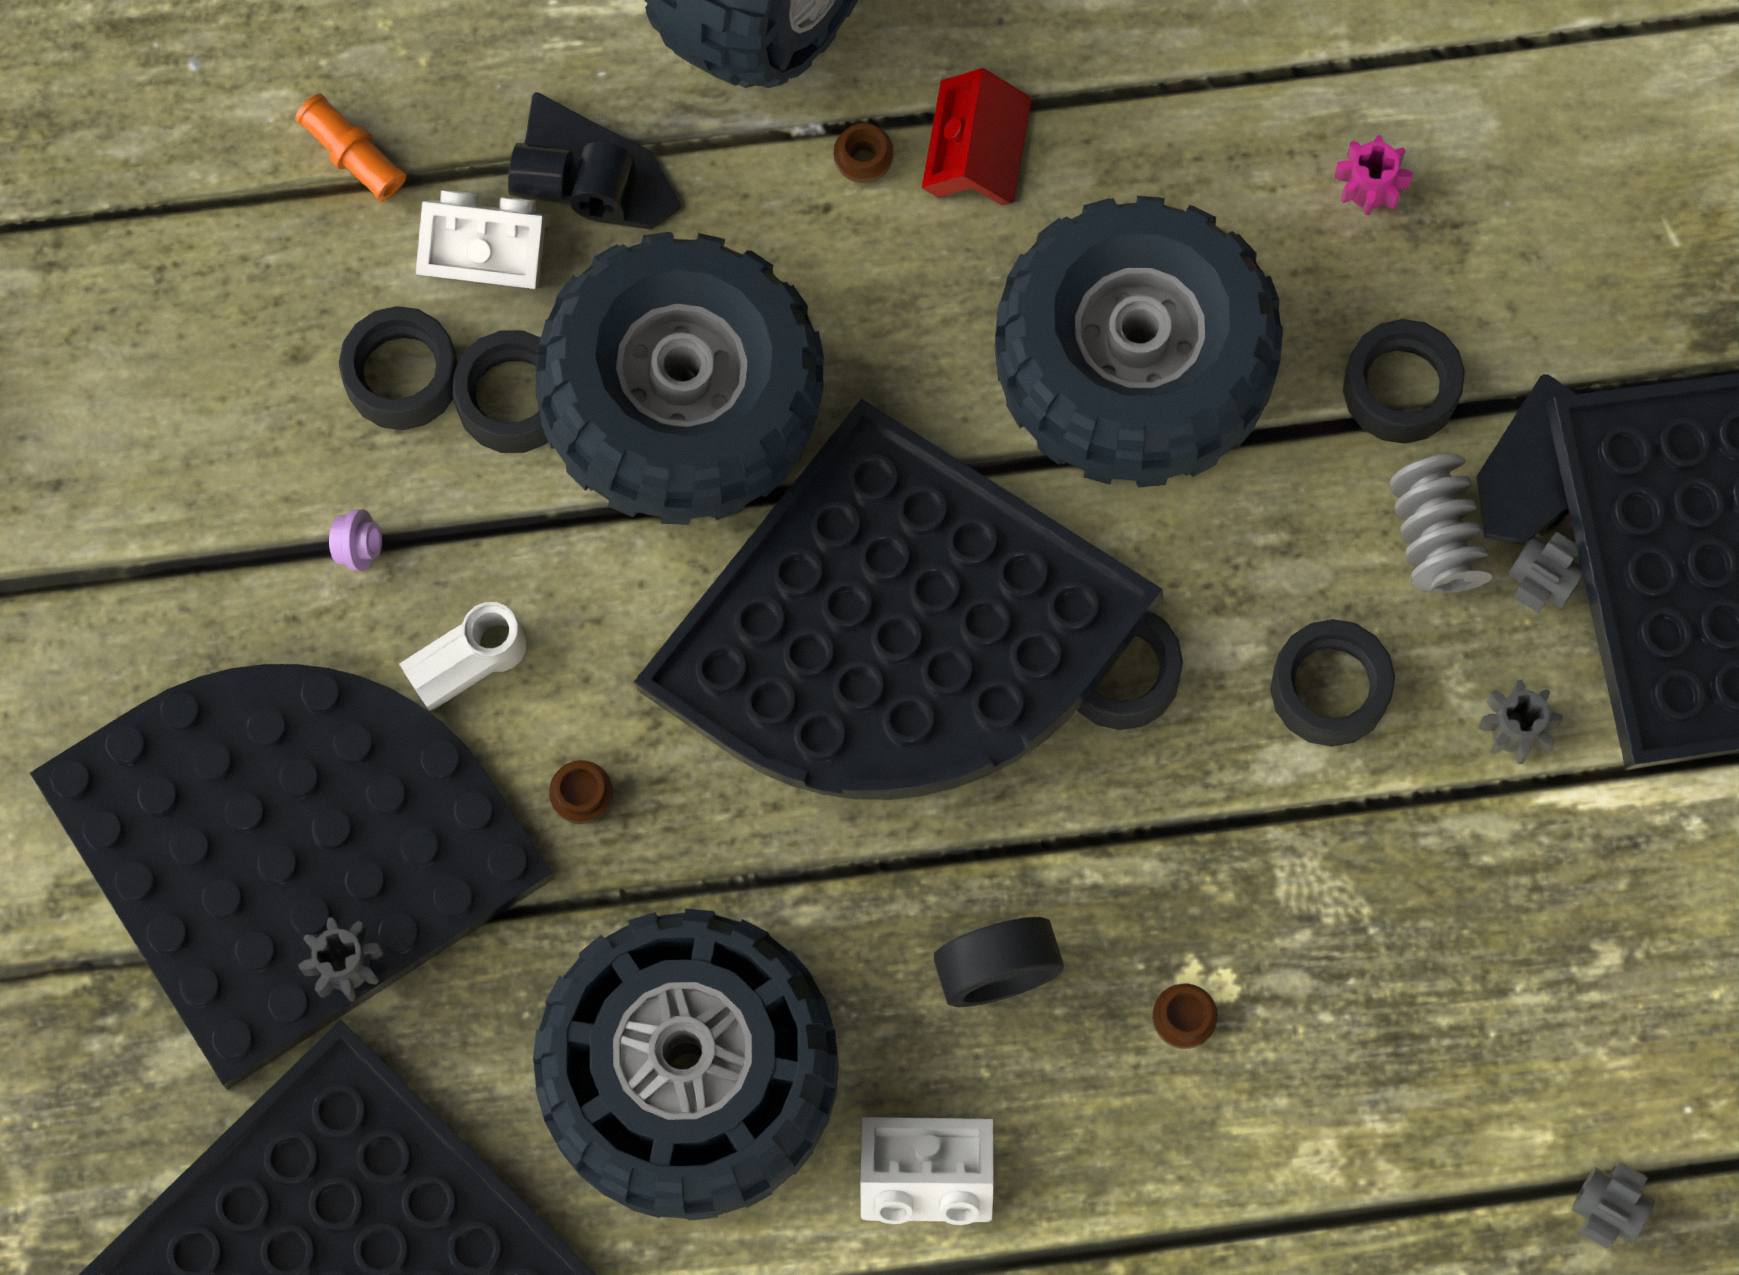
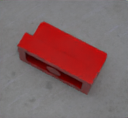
(977, 137)

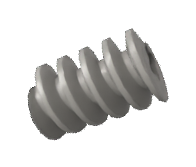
(1435, 525)

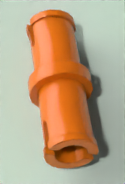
(350, 147)

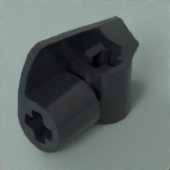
(589, 168)
(1522, 477)

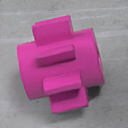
(1375, 158)

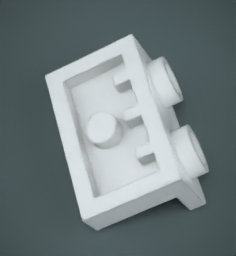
(481, 241)
(926, 1170)

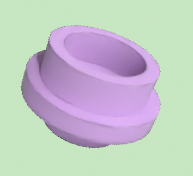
(355, 540)

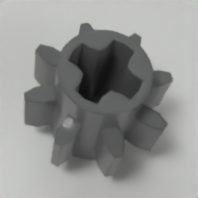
(1546, 572)
(1532, 711)
(325, 954)
(1613, 1205)

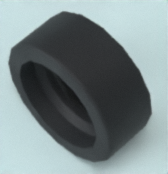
(386, 326)
(1413, 338)
(473, 364)
(1343, 637)
(1148, 707)
(998, 961)

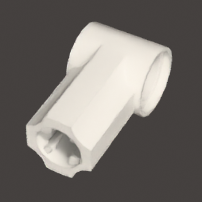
(459, 660)

